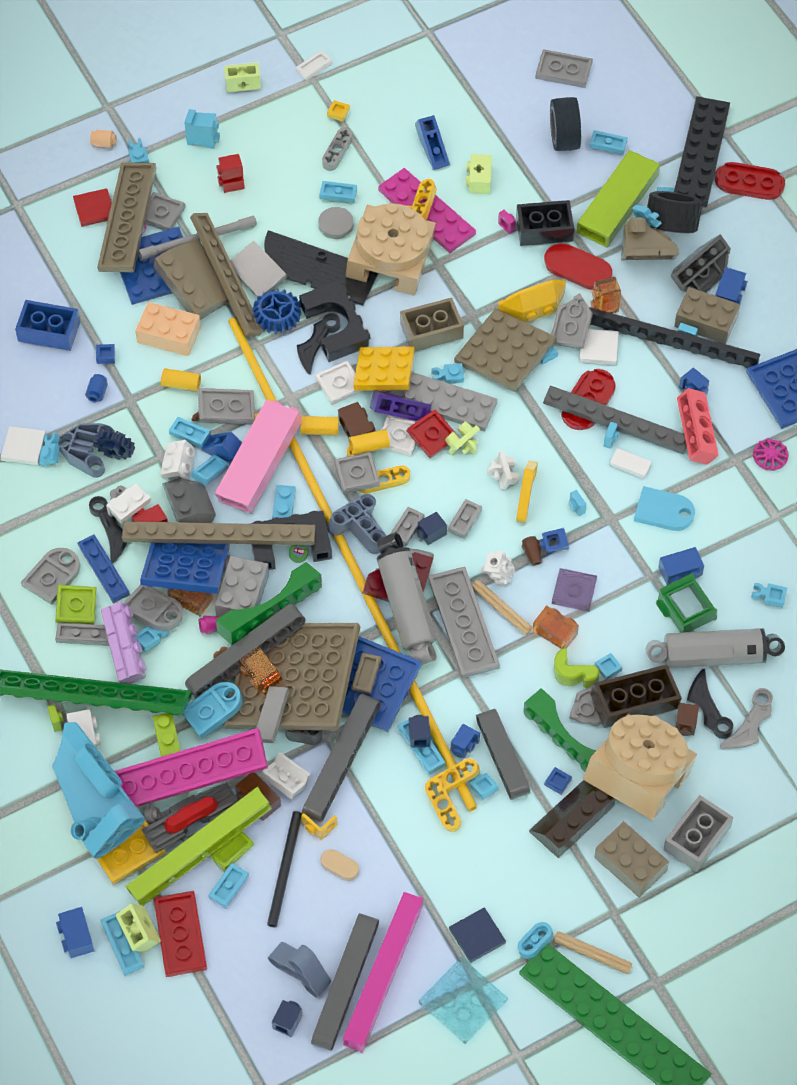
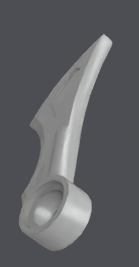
(747, 733)

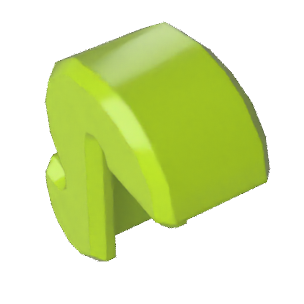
(573, 674)

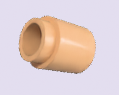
(103, 138)

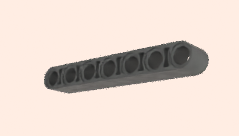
(265, 636)
(341, 757)
(345, 982)

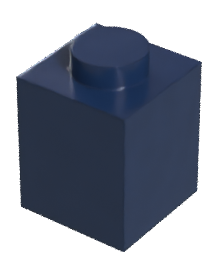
(431, 528)
(419, 731)
(287, 1018)

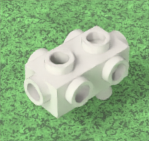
(499, 567)

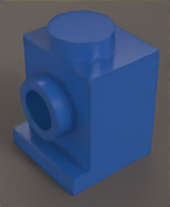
(694, 380)
(558, 535)
(464, 741)

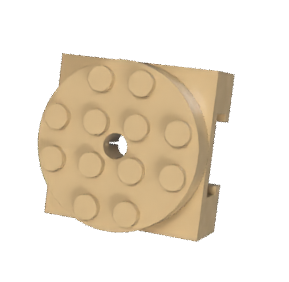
(397, 256)
(641, 763)

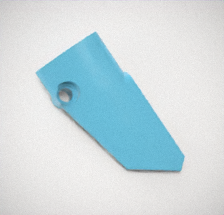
(94, 794)

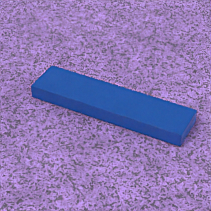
(103, 568)

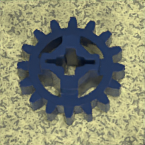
(114, 444)

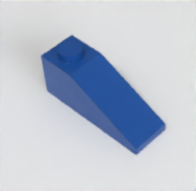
(432, 142)

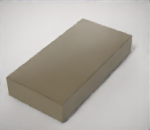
(366, 673)

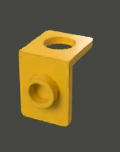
(313, 828)

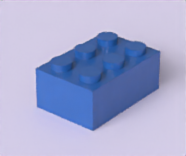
(47, 325)

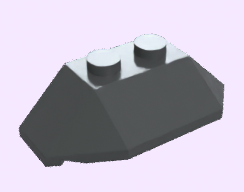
(703, 266)
(189, 501)

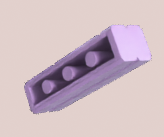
(123, 643)

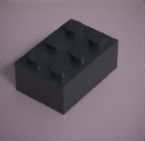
(544, 222)

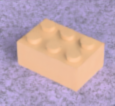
(168, 329)

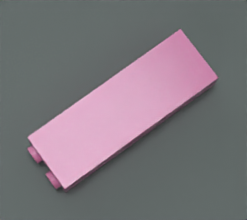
(258, 456)

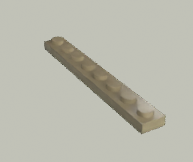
(226, 273)

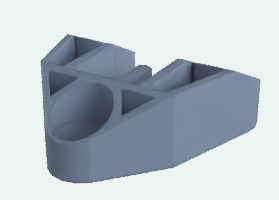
(81, 445)

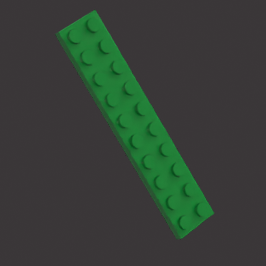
(94, 692)
(611, 1020)

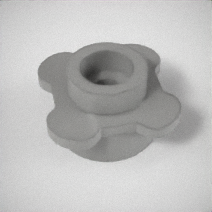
(152, 814)

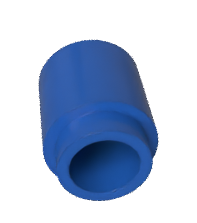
(96, 388)

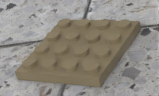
(505, 349)

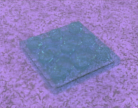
(463, 1000)

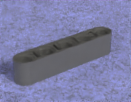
(503, 754)

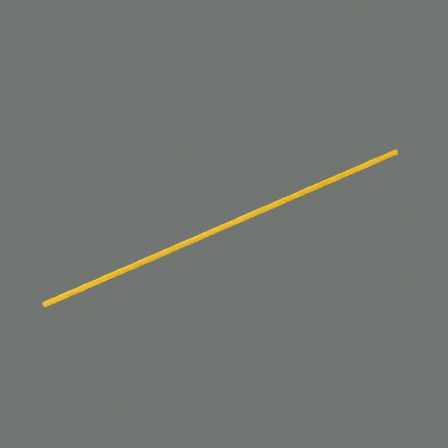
(352, 564)

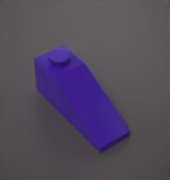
(398, 406)

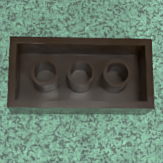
(636, 693)

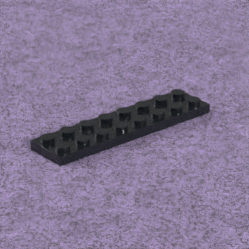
(702, 148)

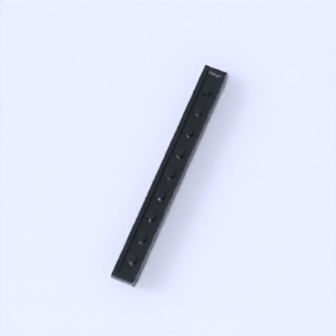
(674, 338)

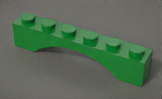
(240, 622)
(542, 710)

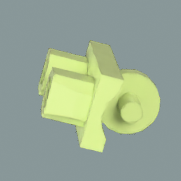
(456, 443)

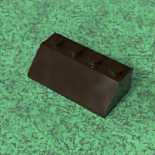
(572, 818)

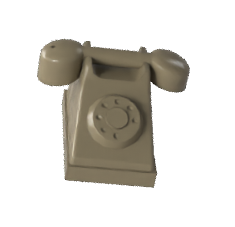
(646, 243)

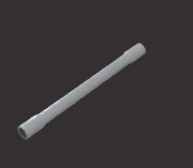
(152, 251)

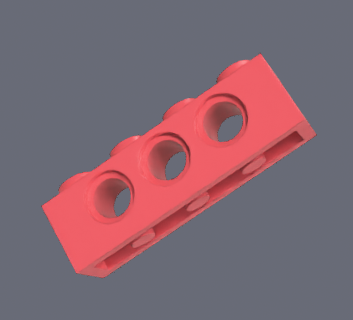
(697, 426)

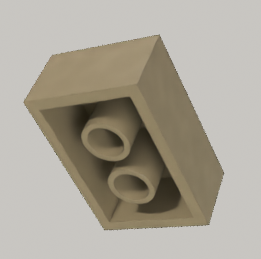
(709, 314)
(432, 324)
(631, 859)

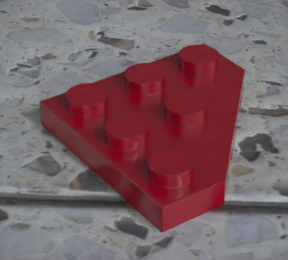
(374, 583)

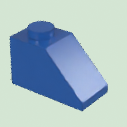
(223, 445)

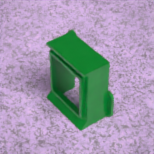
(669, 609)

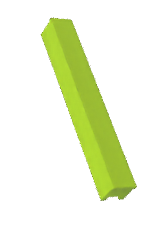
(199, 847)

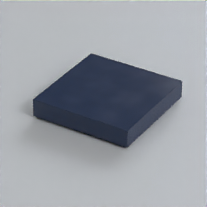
(477, 935)

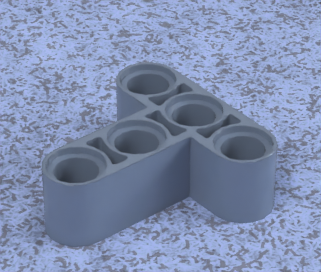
(357, 519)
(301, 965)

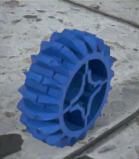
(284, 303)

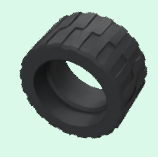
(676, 211)

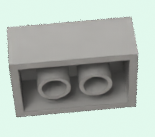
(241, 585)
(698, 833)

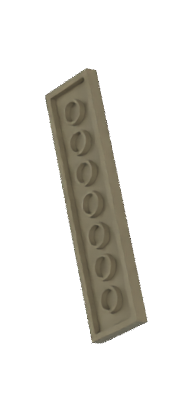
(127, 217)

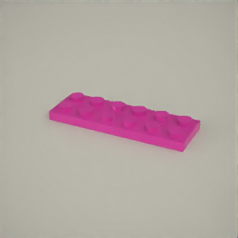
(450, 228)

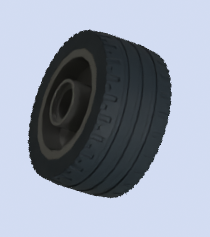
(565, 123)

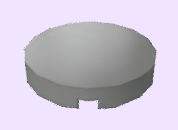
(335, 222)

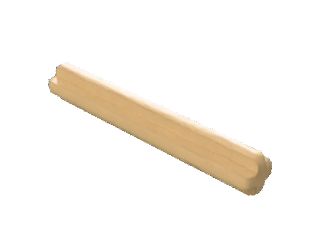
(501, 607)
(592, 952)

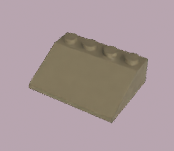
(191, 278)

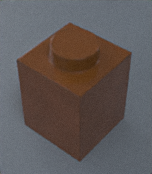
(687, 719)

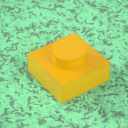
(338, 110)

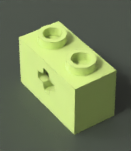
(242, 77)
(480, 173)
(138, 928)

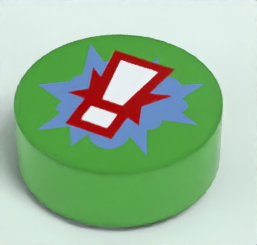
(298, 553)

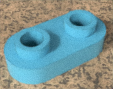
(534, 941)

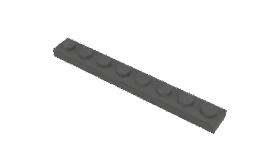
(625, 422)

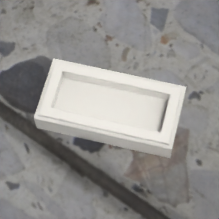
(314, 65)
(630, 463)

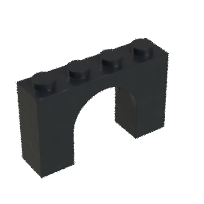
(335, 299)
(320, 551)

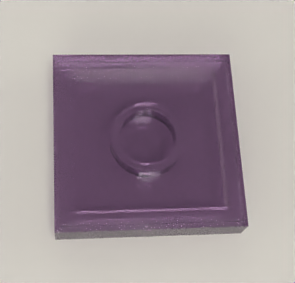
(574, 589)

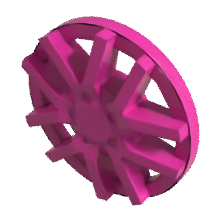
(770, 454)

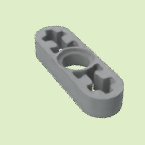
(337, 142)

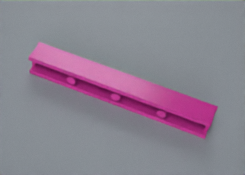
(383, 972)

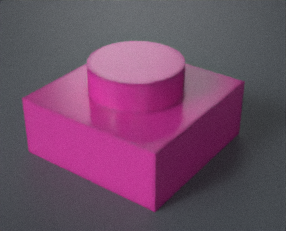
(506, 221)

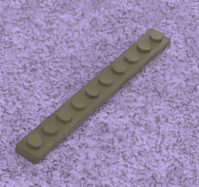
(218, 533)

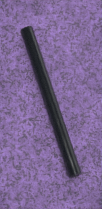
(284, 869)

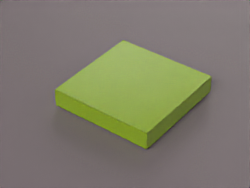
(75, 604)

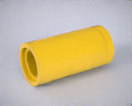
(180, 379)
(319, 425)
(369, 442)

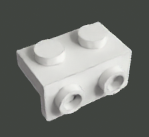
(178, 460)
(128, 503)
(286, 776)

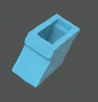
(201, 129)

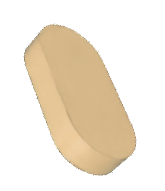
(339, 865)

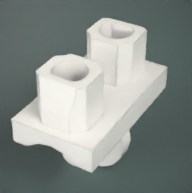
(500, 470)

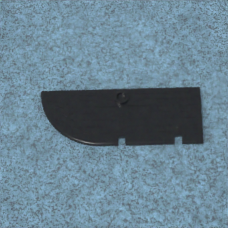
(312, 264)

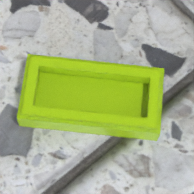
(232, 851)

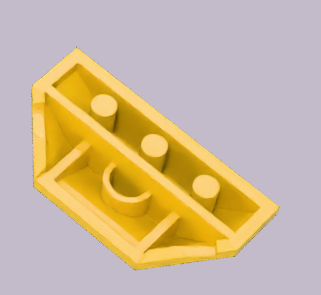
(534, 301)

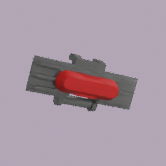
(187, 812)

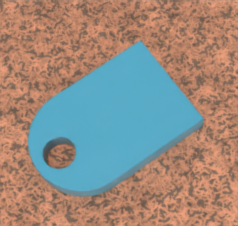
(664, 509)
(213, 708)

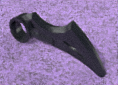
(309, 349)
(111, 527)
(701, 696)

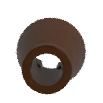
(531, 547)

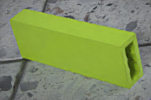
(617, 198)

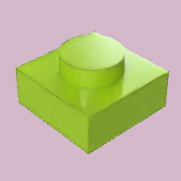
(55, 717)

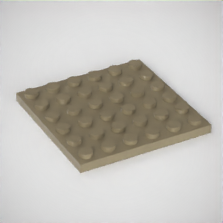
(316, 671)

